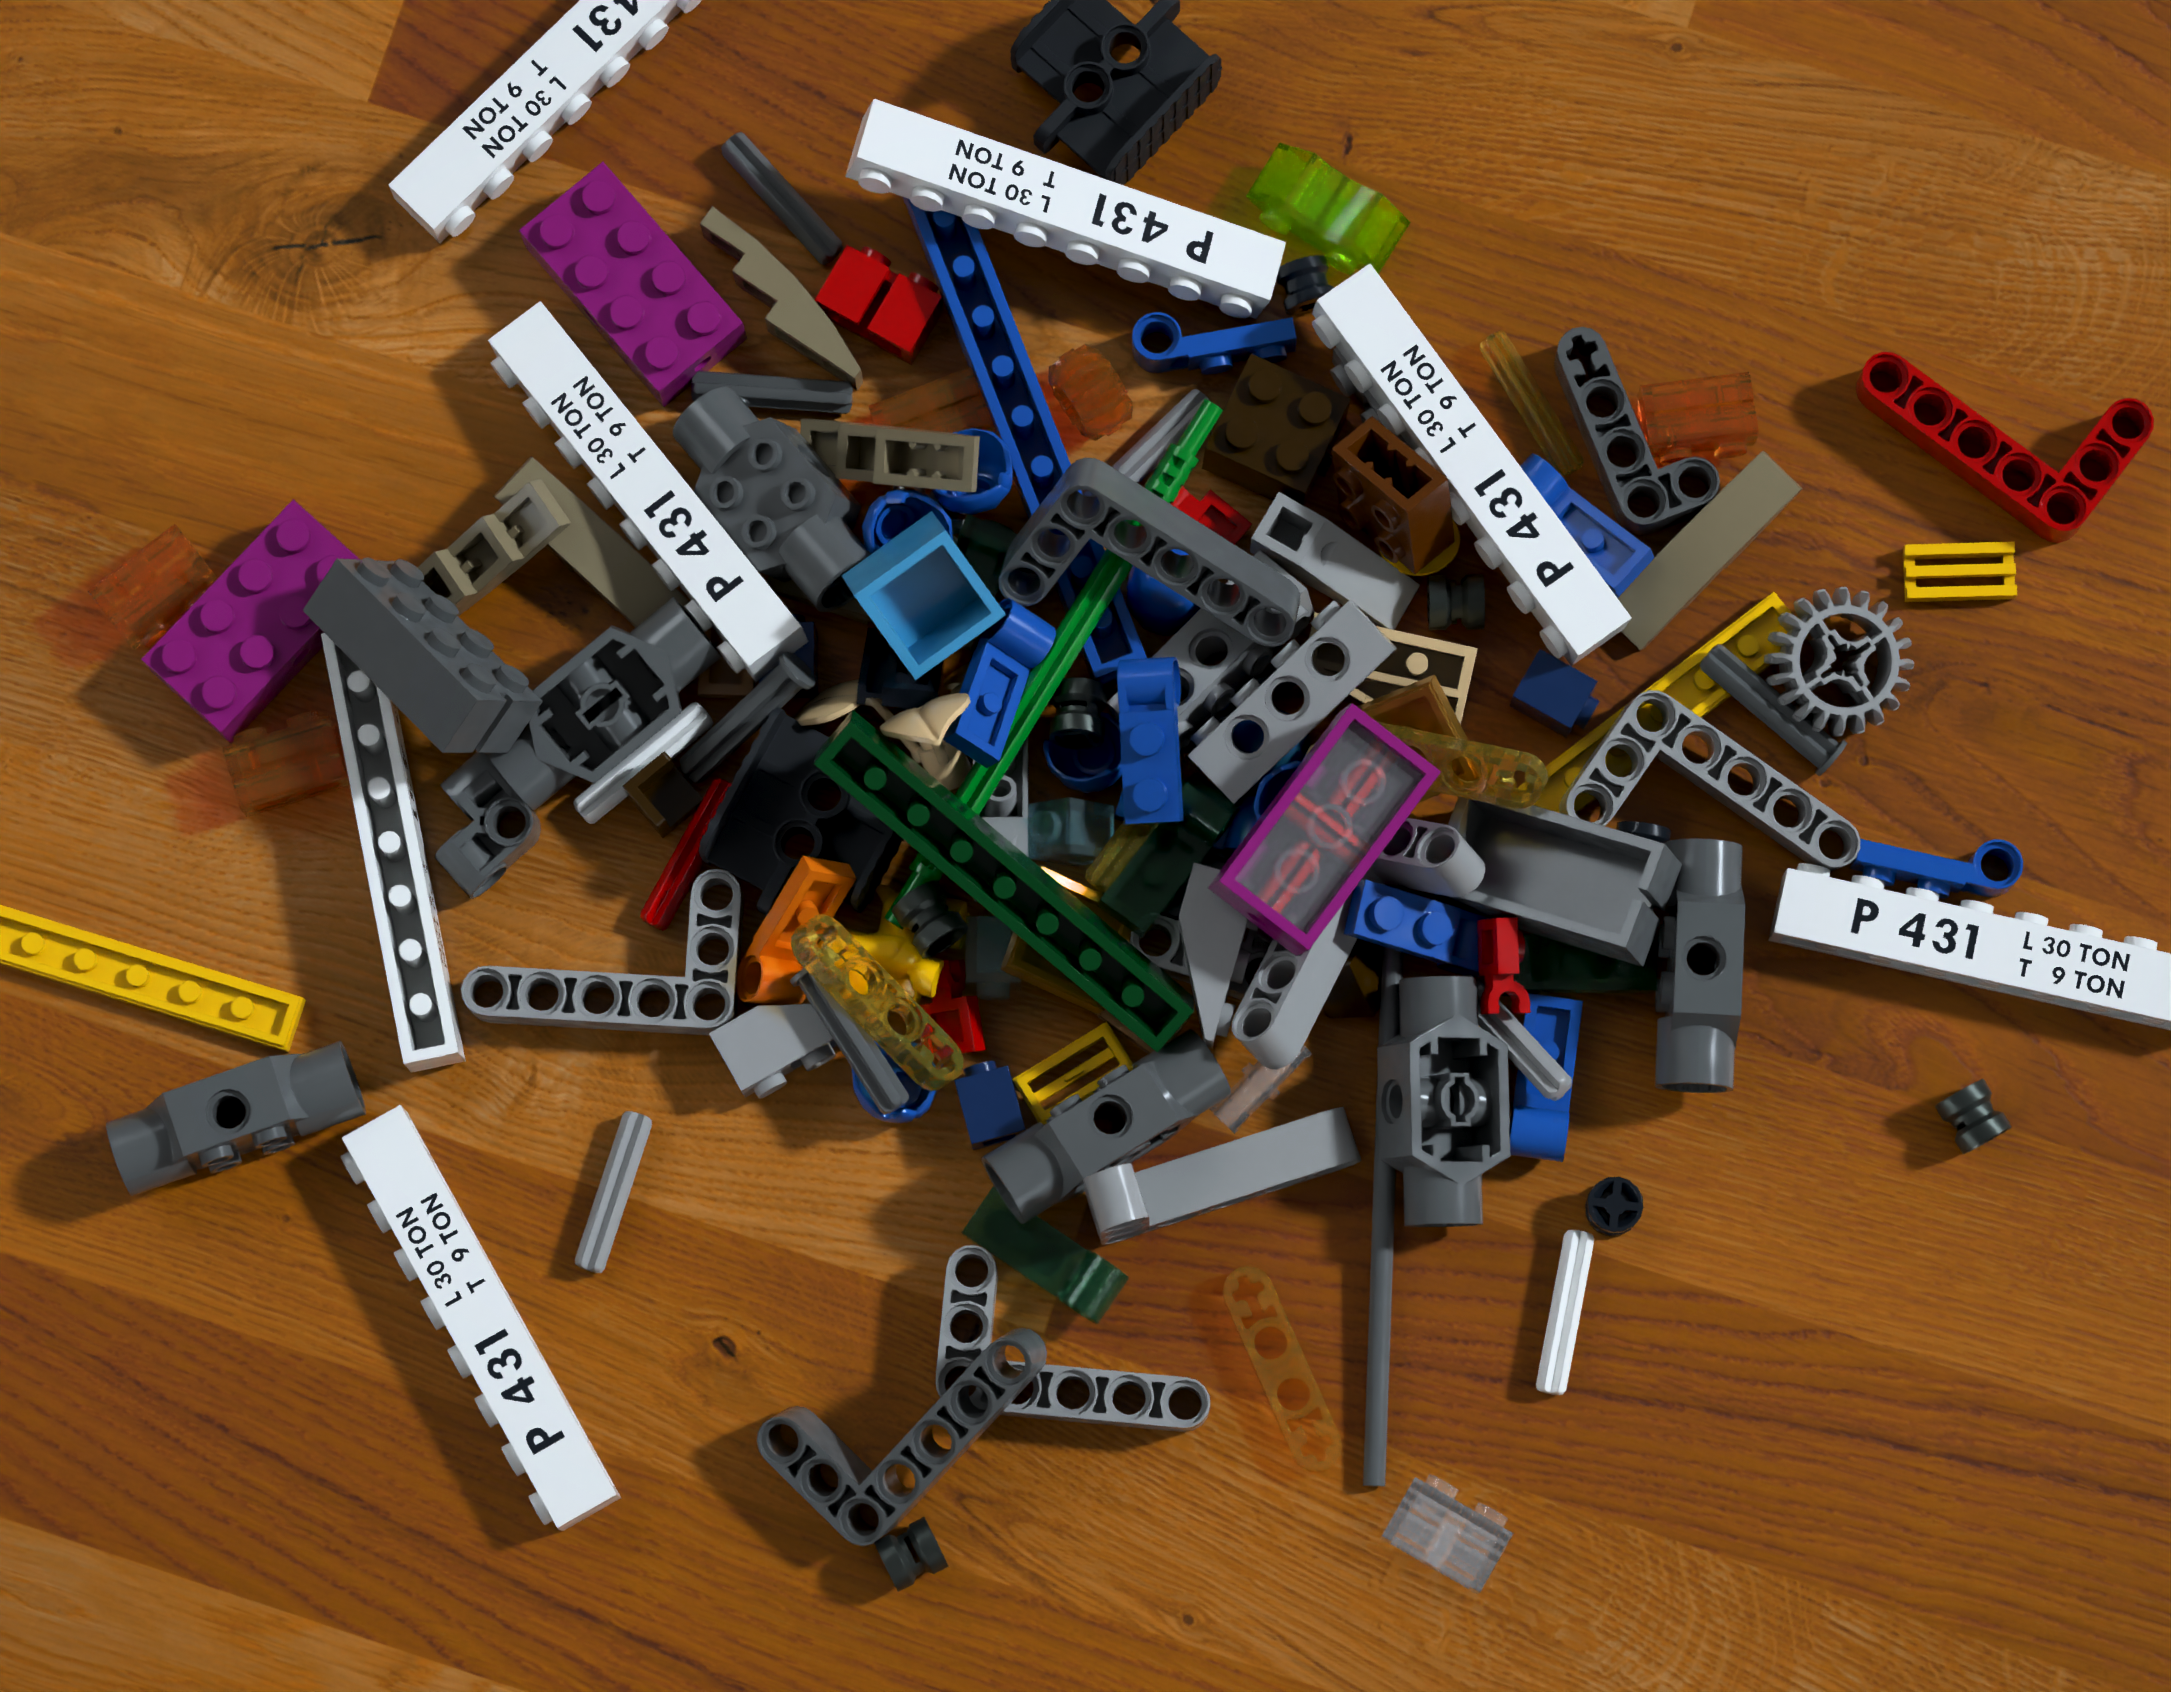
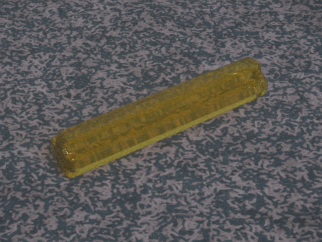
(1531, 403)
(1128, 841)

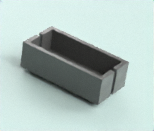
(423, 655)
(1566, 877)

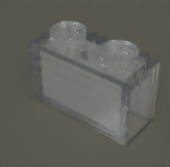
(1448, 1534)

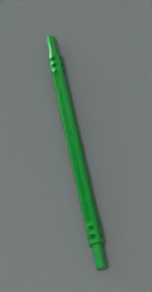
(1071, 636)

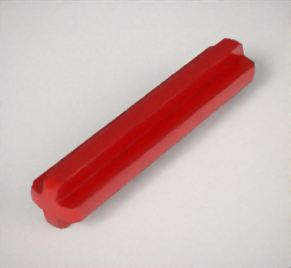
(683, 864)

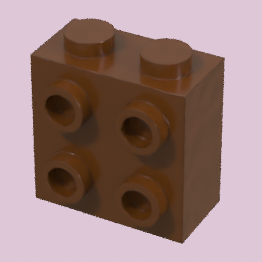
(1392, 496)

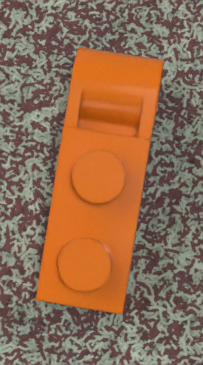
(769, 963)

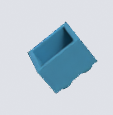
(923, 595)

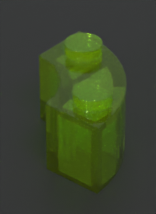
(1327, 210)

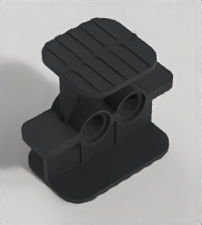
(1140, 99)
(773, 803)

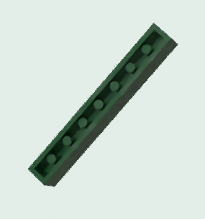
(1004, 881)

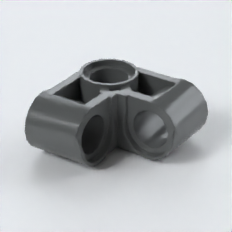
(478, 852)

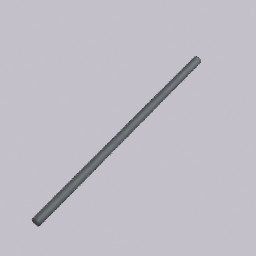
(1381, 1250)

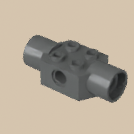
(773, 496)
(606, 703)
(1701, 1011)
(1442, 1101)
(1146, 1105)
(190, 1128)

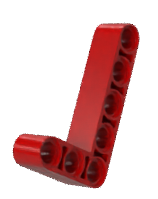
(2002, 451)

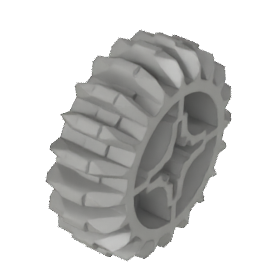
(1877, 637)

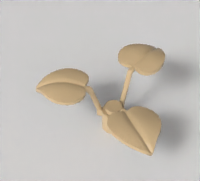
(921, 724)

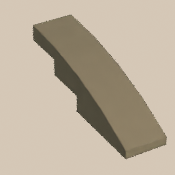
(794, 312)
(895, 454)
(495, 546)
(1706, 547)
(597, 551)

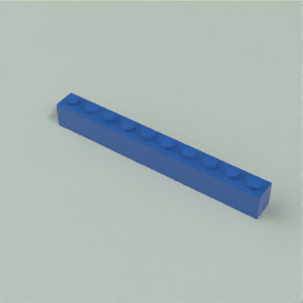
(1017, 410)

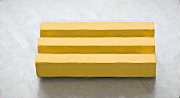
(2006, 569)
(1113, 1051)

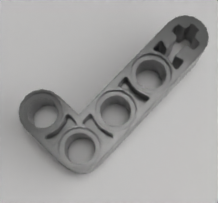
(1624, 430)

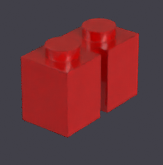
(880, 304)

